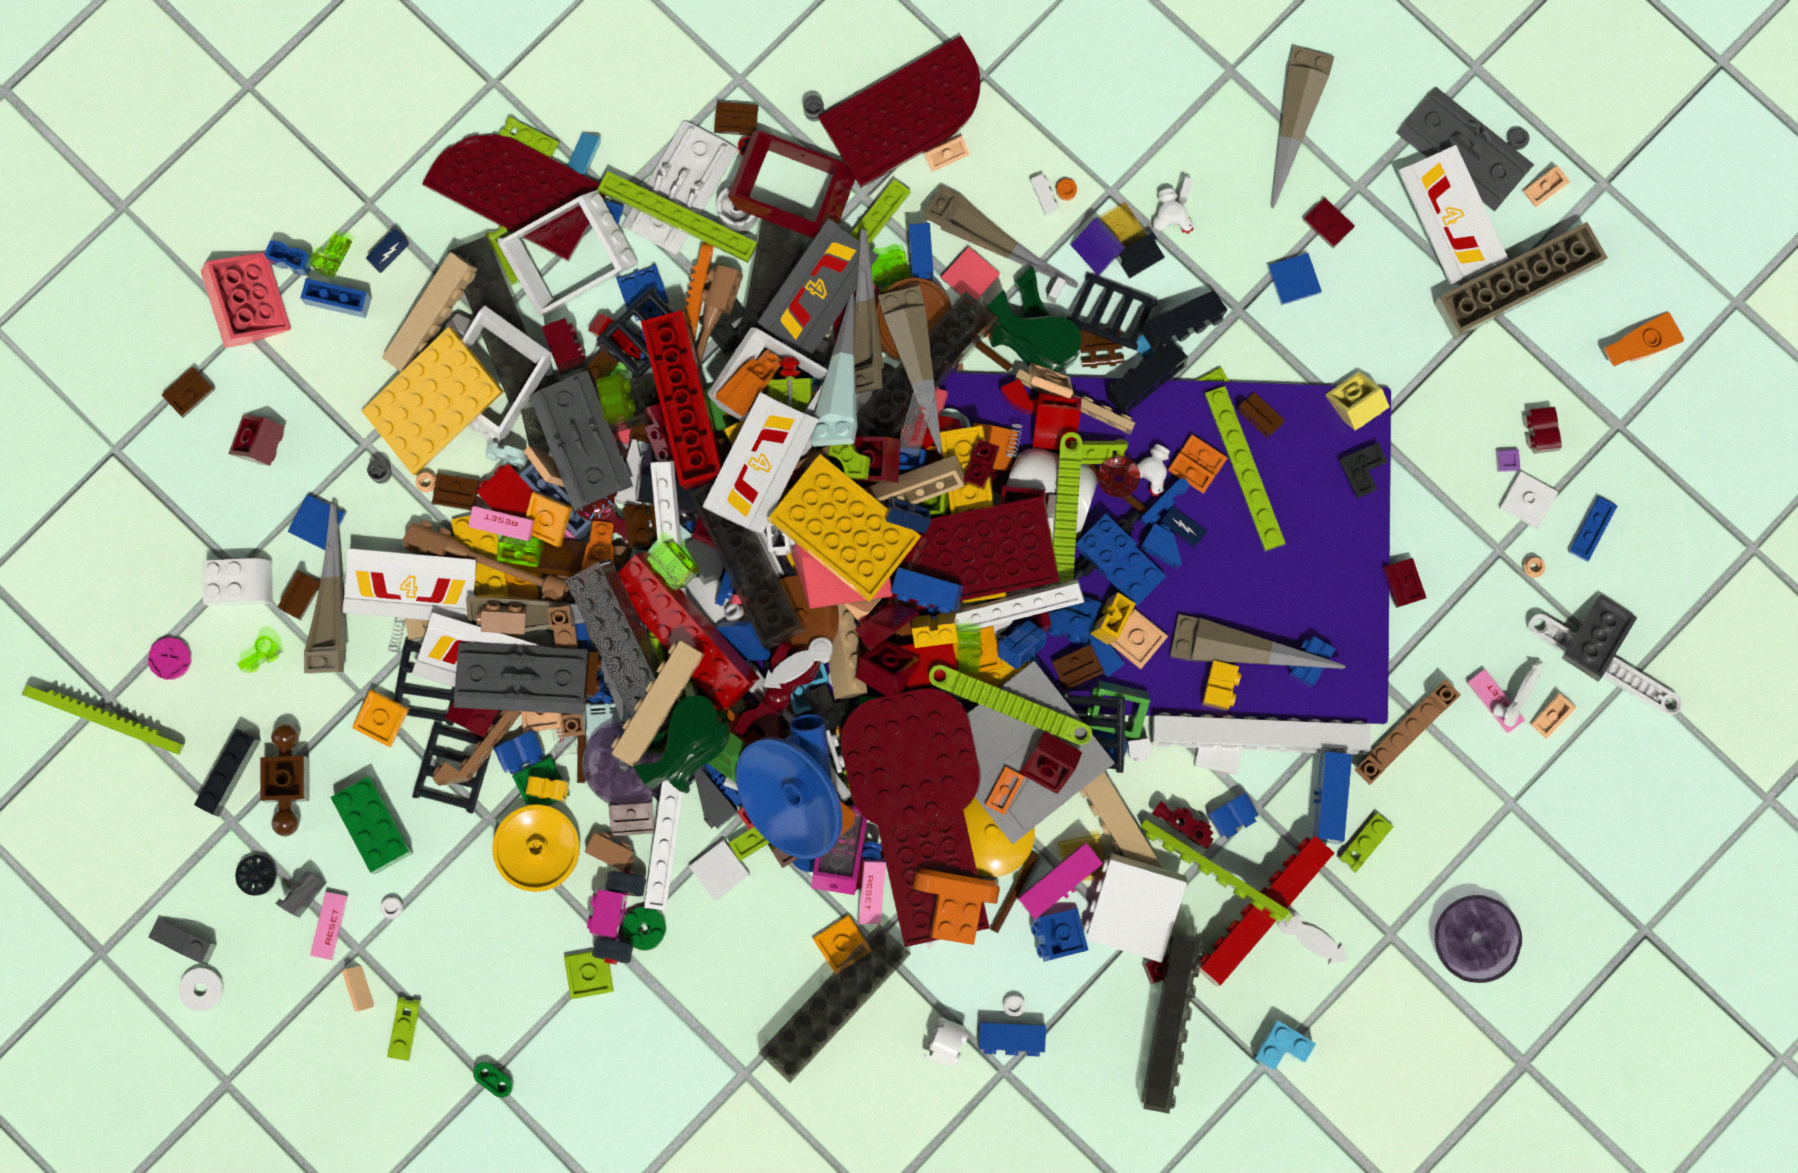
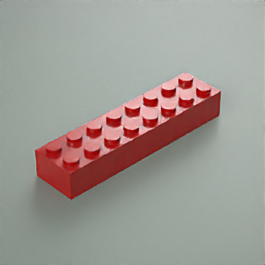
(683, 399)
(676, 618)
(1254, 923)

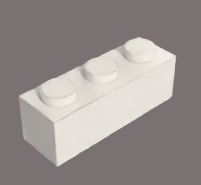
(1044, 195)

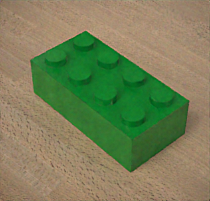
(371, 825)

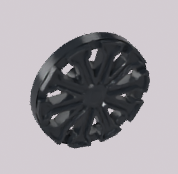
(256, 875)

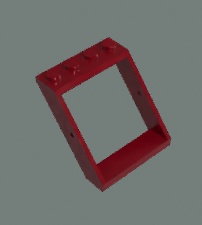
(750, 166)

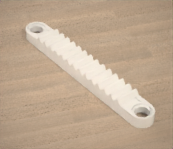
(1617, 673)

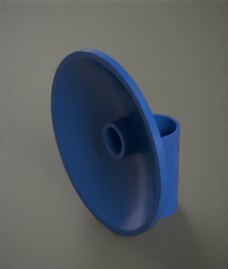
(790, 789)

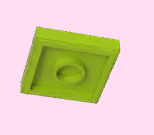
(587, 975)

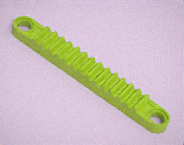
(1067, 508)
(1010, 704)
(103, 718)

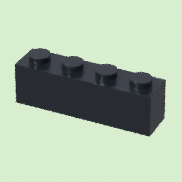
(1184, 321)
(1146, 378)
(645, 492)
(227, 772)

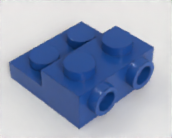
(1075, 620)
(1059, 935)

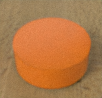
(1066, 189)

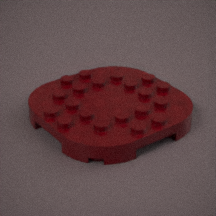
(910, 758)

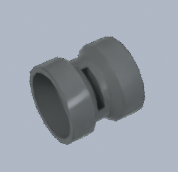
(814, 104)
(376, 468)

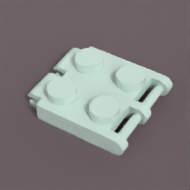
(599, 719)

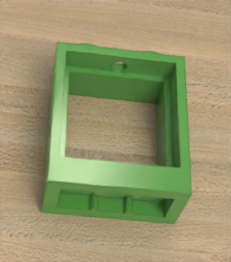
(1135, 695)
(727, 760)

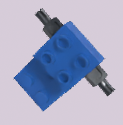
(1115, 557)

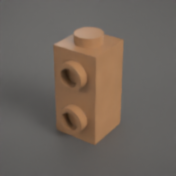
(502, 619)
(611, 853)

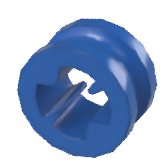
(872, 850)

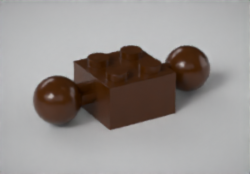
(284, 779)

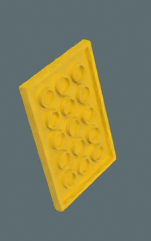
(432, 401)
(843, 528)

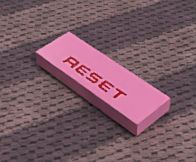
(501, 523)
(1490, 695)
(871, 891)
(329, 926)

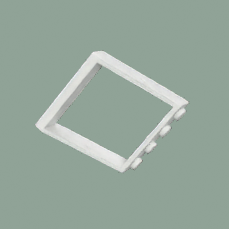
(605, 229)
(523, 344)
(751, 348)

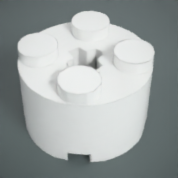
(731, 219)
(945, 1043)

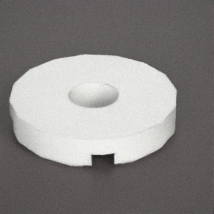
(188, 986)

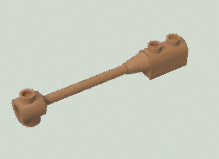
(718, 300)
(425, 541)

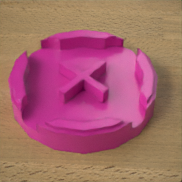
(169, 658)

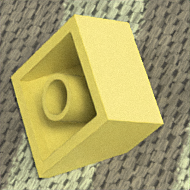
(1358, 400)

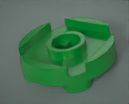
(654, 935)

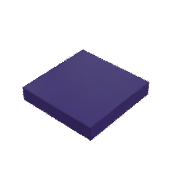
(1097, 246)

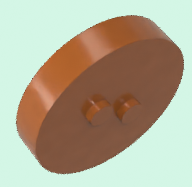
(935, 304)
(818, 622)

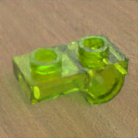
(329, 261)
(969, 651)
(252, 662)

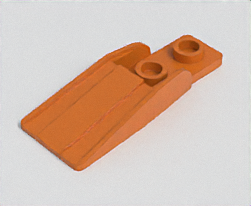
(1645, 340)
(748, 382)
(599, 546)

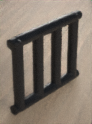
(1112, 287)
(620, 324)
(401, 688)
(1119, 723)
(425, 771)

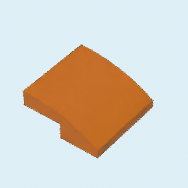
(1001, 438)
(1198, 463)
(1001, 789)

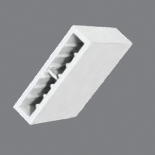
(1135, 907)

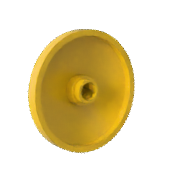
(990, 846)
(536, 848)

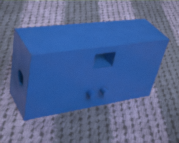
(1332, 797)

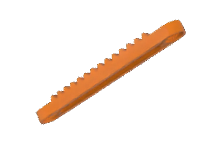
(698, 284)

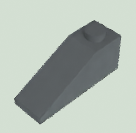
(713, 803)
(182, 941)

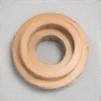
(421, 477)
(1540, 567)

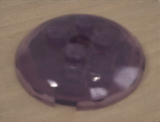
(605, 775)
(1499, 935)

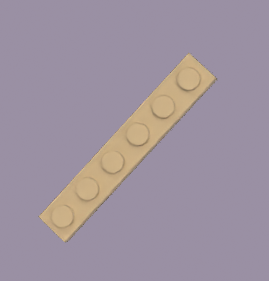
(1103, 413)

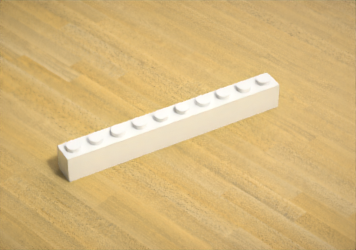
(1260, 735)

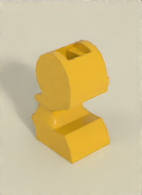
(546, 788)

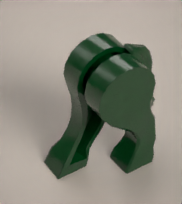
(1039, 336)
(694, 738)

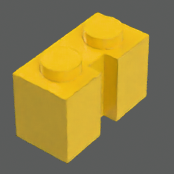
(1116, 614)
(935, 631)
(1220, 685)

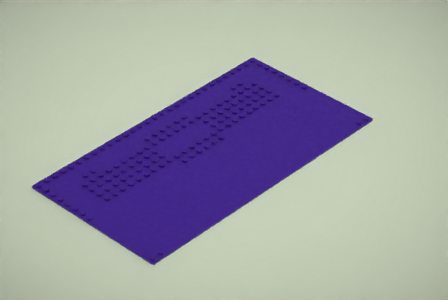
(1317, 584)

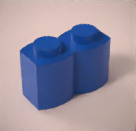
(284, 257)
(519, 752)
(1233, 815)

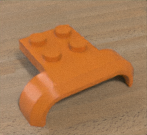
(957, 903)

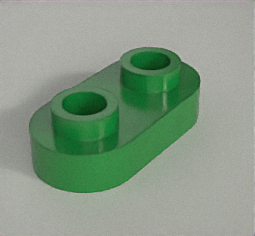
(493, 1080)

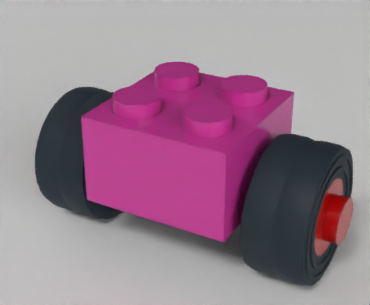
(609, 916)

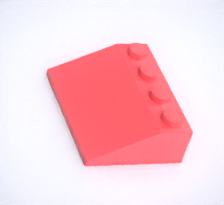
(244, 299)
(822, 586)

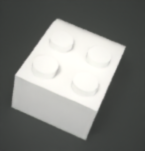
(237, 582)

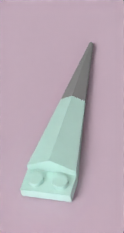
(838, 398)

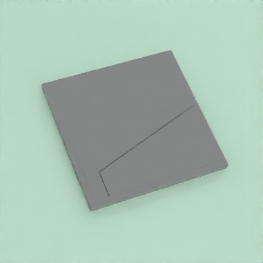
(1008, 742)

